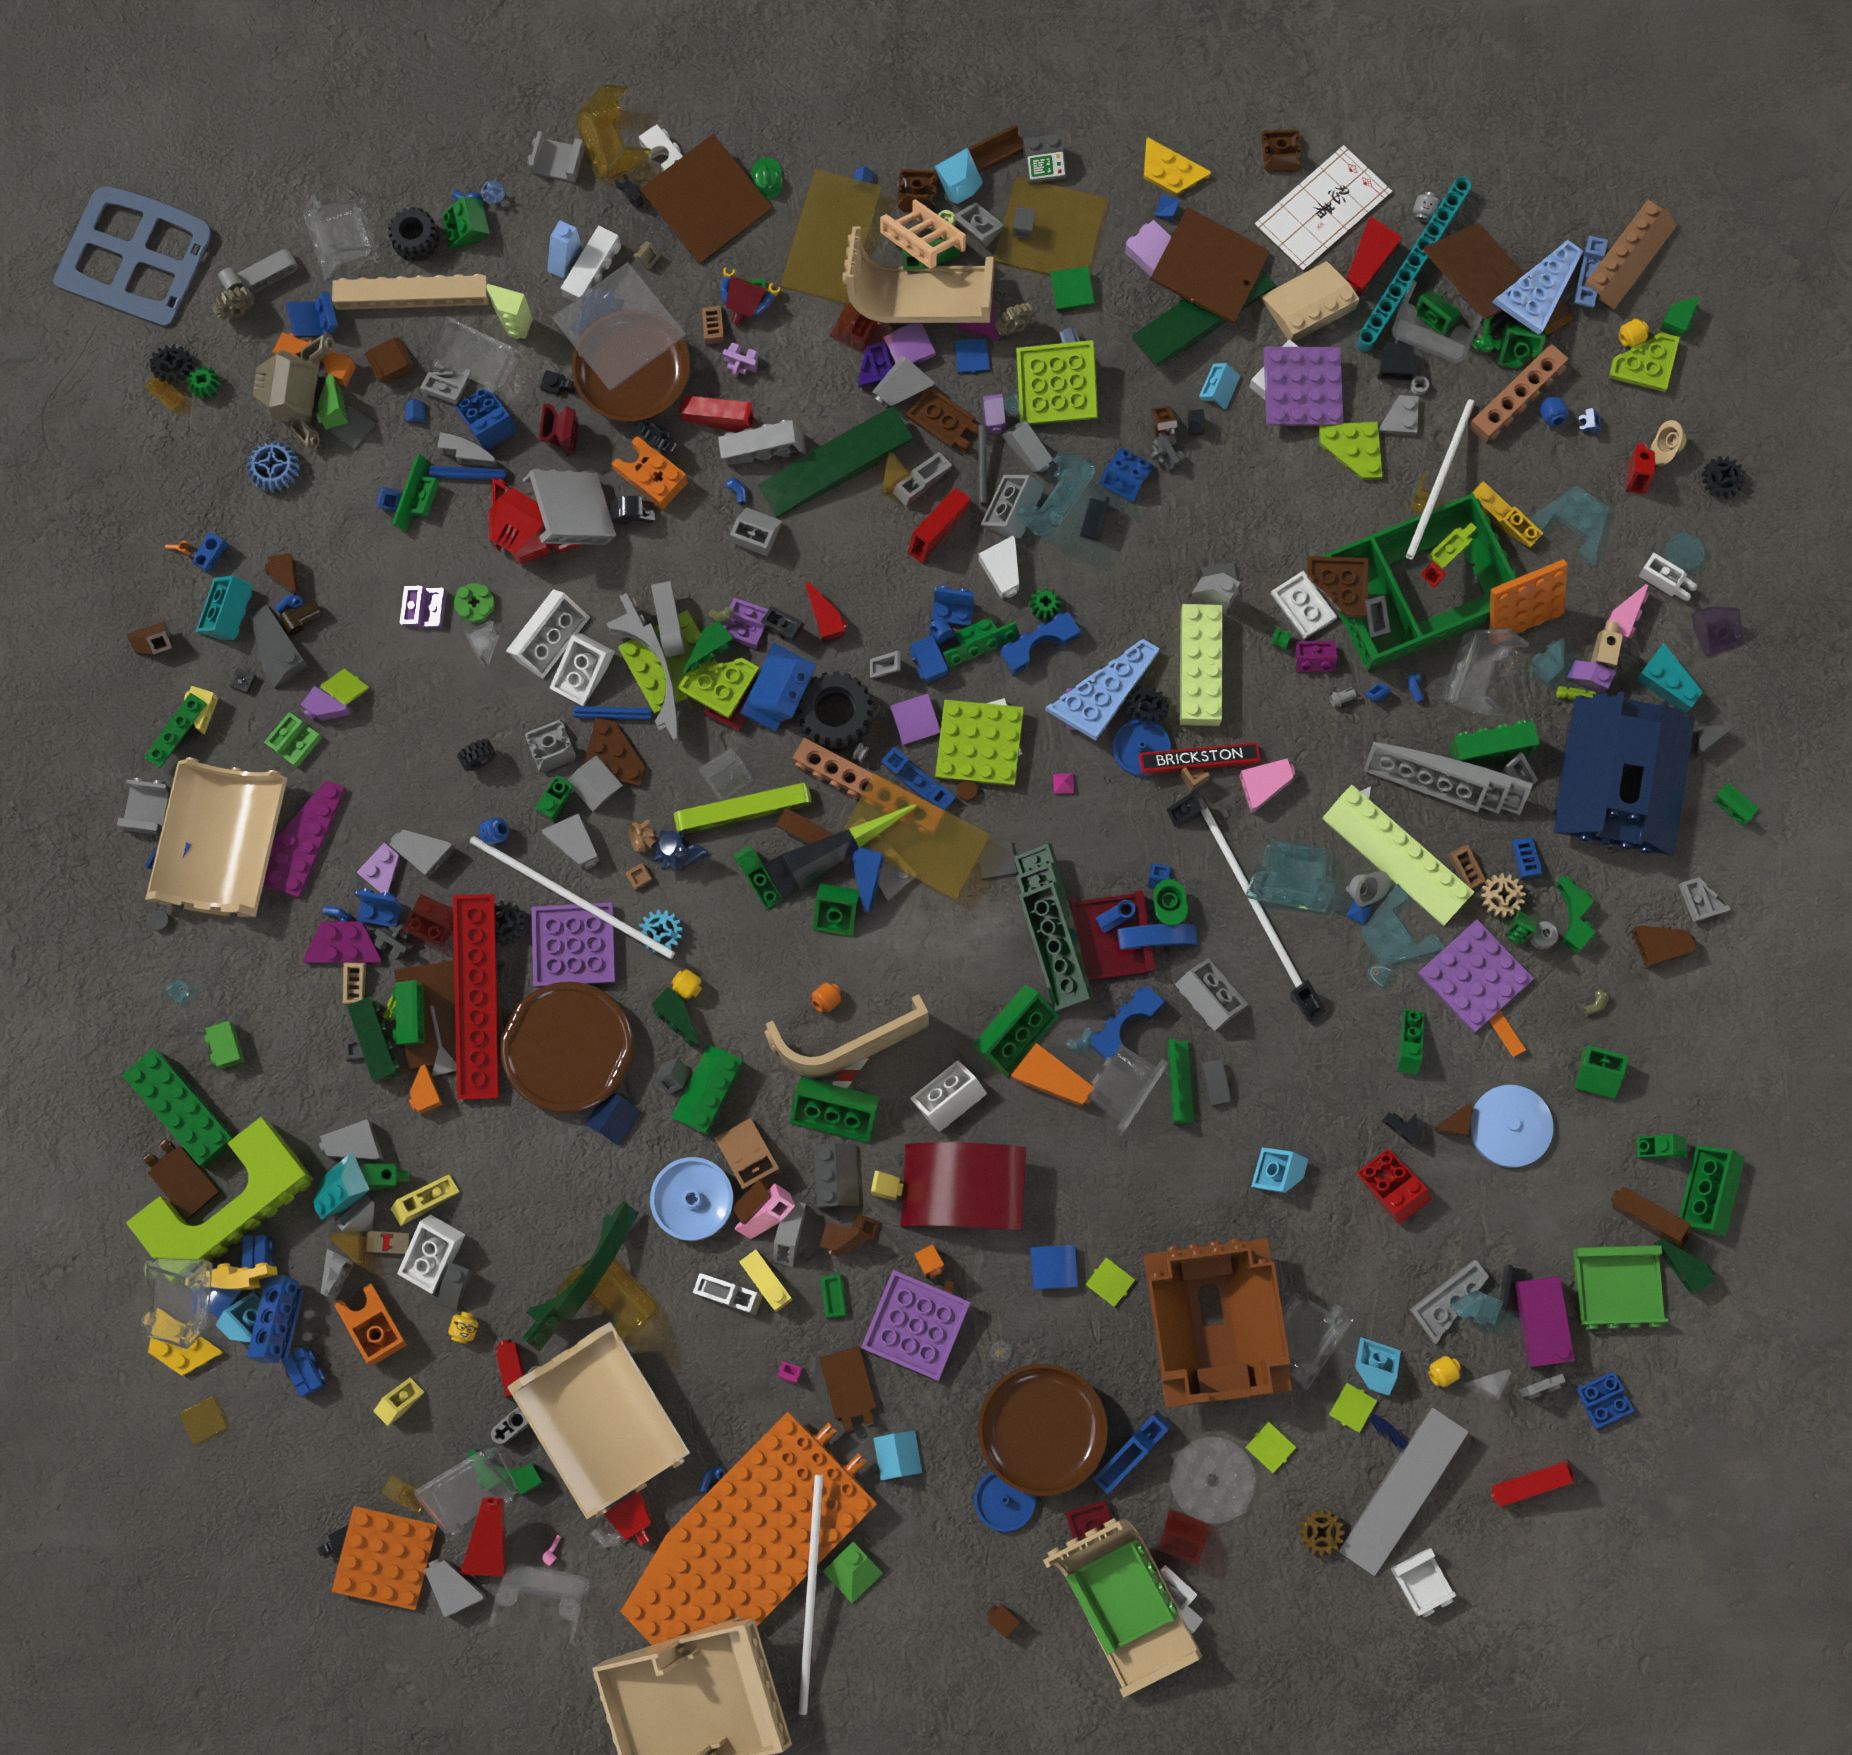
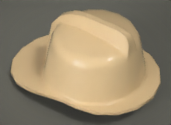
(1668, 442)

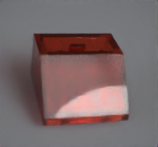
(854, 328)
(430, 921)
(1183, 1537)

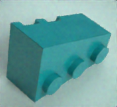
(1670, 680)

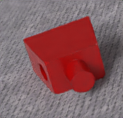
(1641, 463)
(631, 1518)

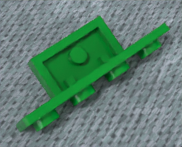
(416, 495)
(978, 640)
(175, 730)

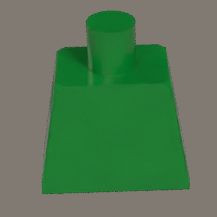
(374, 1172)

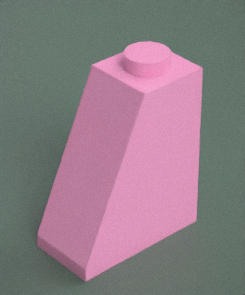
(1265, 782)

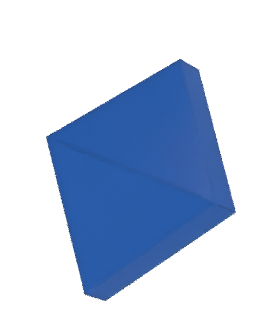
(1378, 692)
(1359, 913)

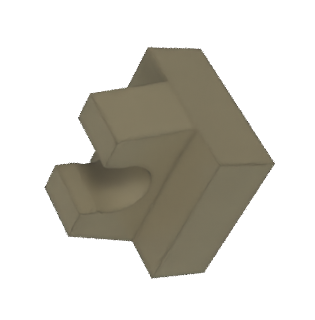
(647, 255)

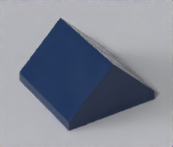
(613, 1118)

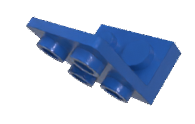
(312, 318)
(1126, 474)
(953, 606)
(378, 909)

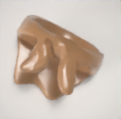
(641, 837)

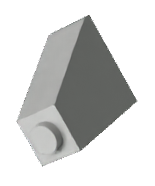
(901, 383)
(1027, 446)
(1217, 590)
(573, 841)
(421, 851)
(354, 1139)
(788, 1235)
(451, 1589)

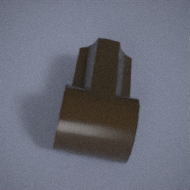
(296, 619)

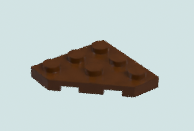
(1342, 582)
(615, 752)

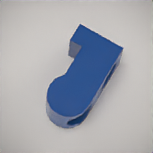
(209, 552)
(941, 631)

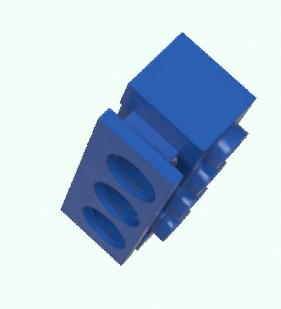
(276, 1328)

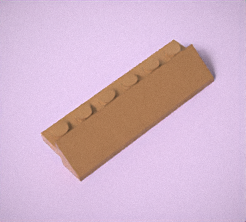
(1631, 253)

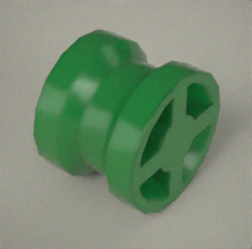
(1281, 638)

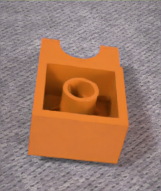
(647, 470)
(367, 1322)

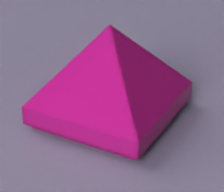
(1063, 783)
(789, 1372)

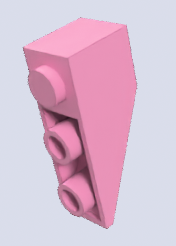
(1628, 613)
(770, 1214)

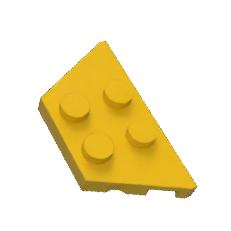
(1171, 170)
(184, 1360)

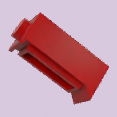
(509, 1364)

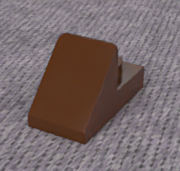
(1163, 420)

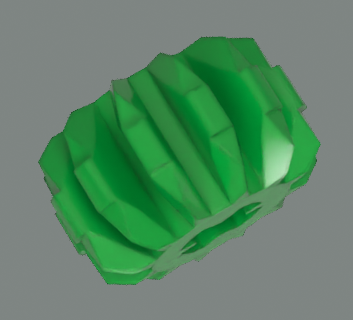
(203, 382)
(1052, 602)

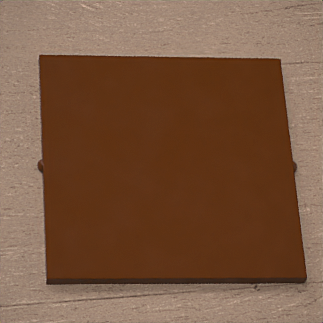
(706, 198)
(1210, 265)
(1475, 267)
(440, 992)

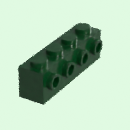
(373, 1040)

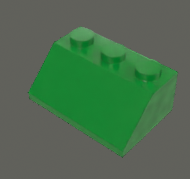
(409, 1013)

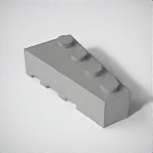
(762, 443)

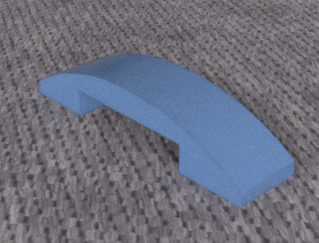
(1593, 255)

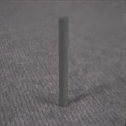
(982, 464)

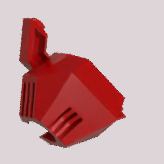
(517, 524)

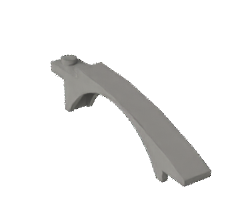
(635, 627)

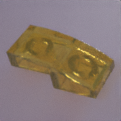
(164, 393)

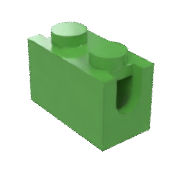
(224, 1045)

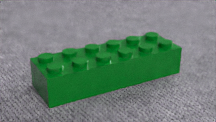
(178, 1107)

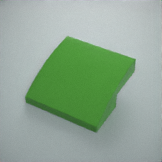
(293, 739)

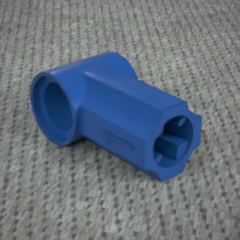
(1114, 917)

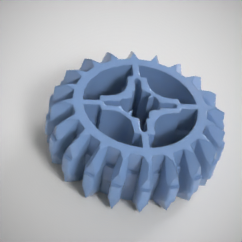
(259, 463)

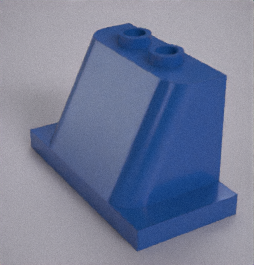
(777, 687)

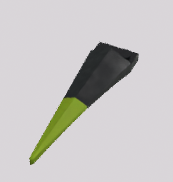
(805, 864)

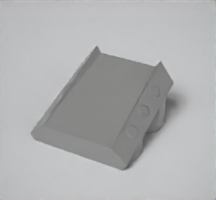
(550, 746)
(335, 1272)

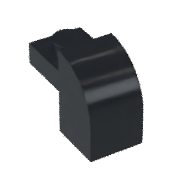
(631, 508)

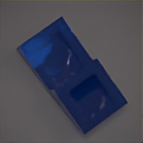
(1383, 1426)

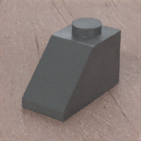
(454, 1286)

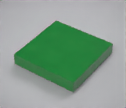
(1072, 288)

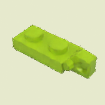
(1452, 546)

